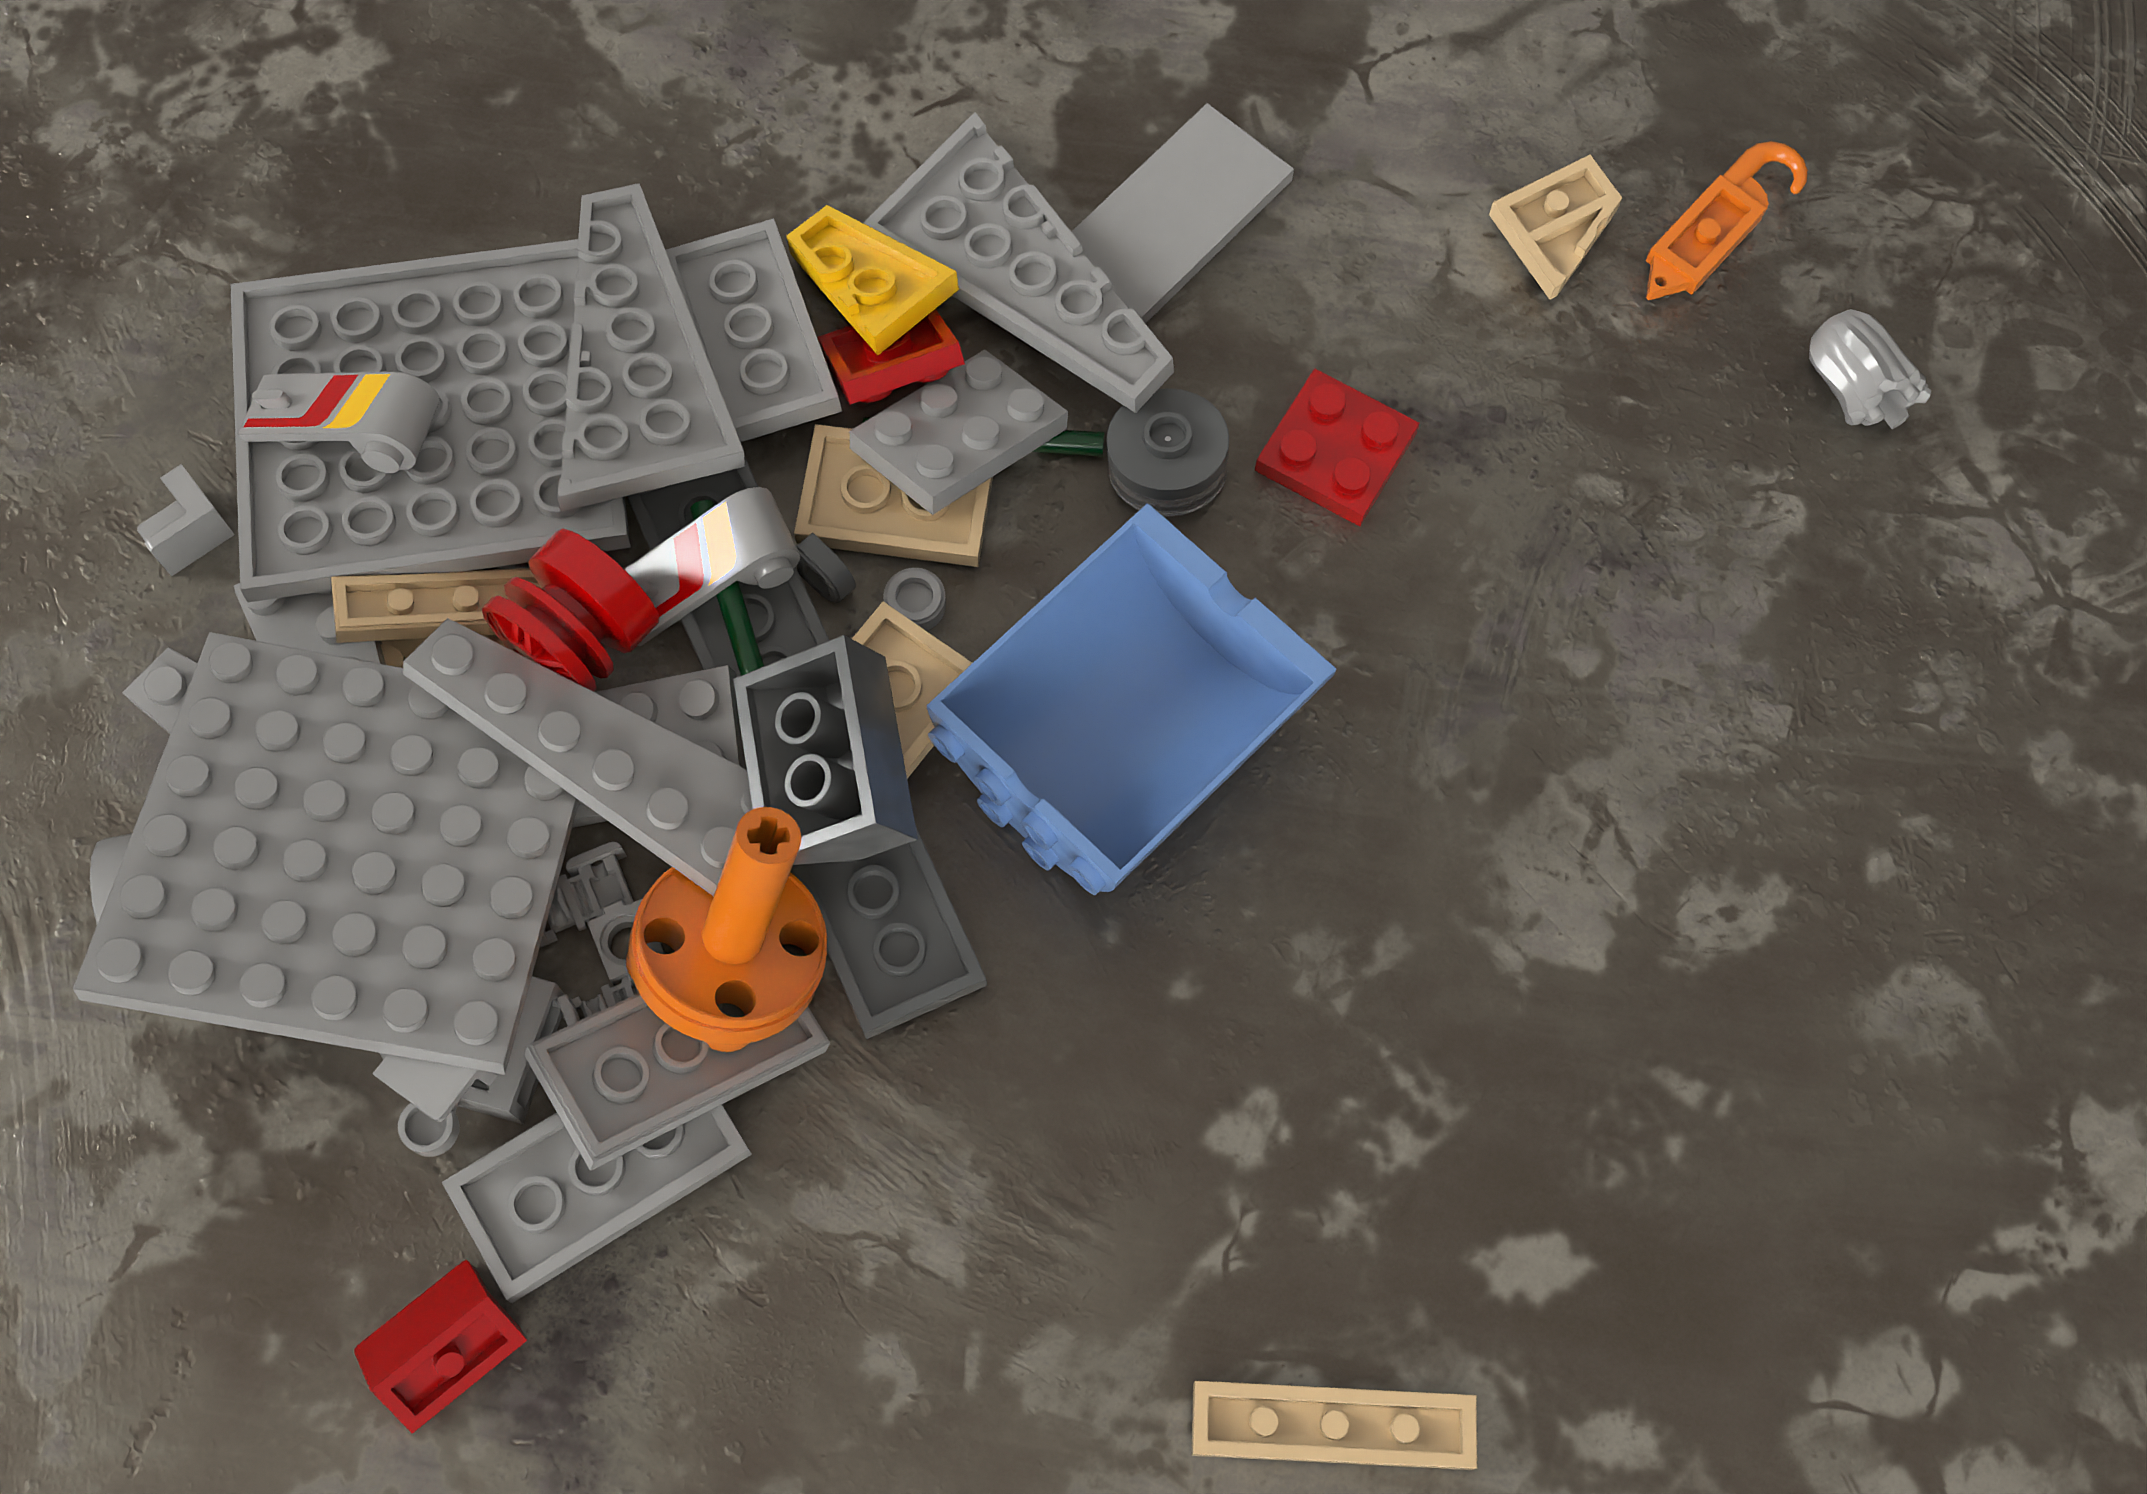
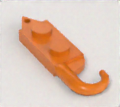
(1717, 221)

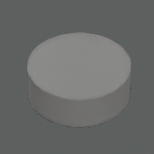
(917, 596)

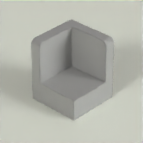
(185, 527)
(429, 1085)

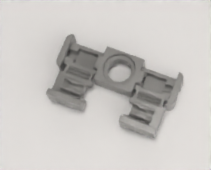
(605, 898)

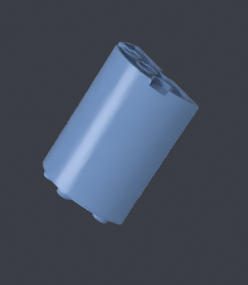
(1122, 702)

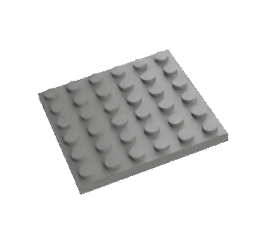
(486, 483)
(333, 864)

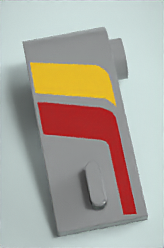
(375, 411)
(729, 543)

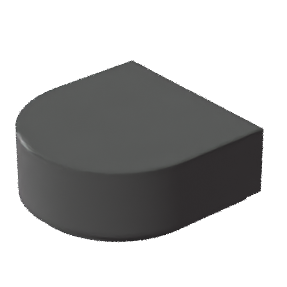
(824, 570)

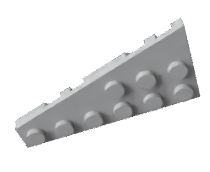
(1022, 265)
(637, 372)

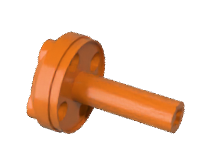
(732, 941)

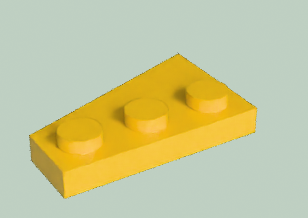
(870, 276)

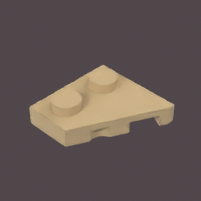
(1557, 220)

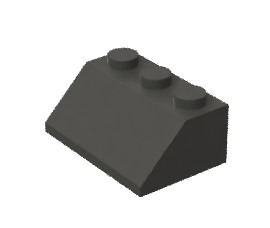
(828, 750)

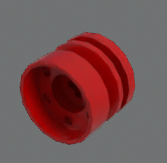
(581, 604)

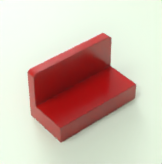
(437, 1347)

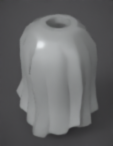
(1866, 369)

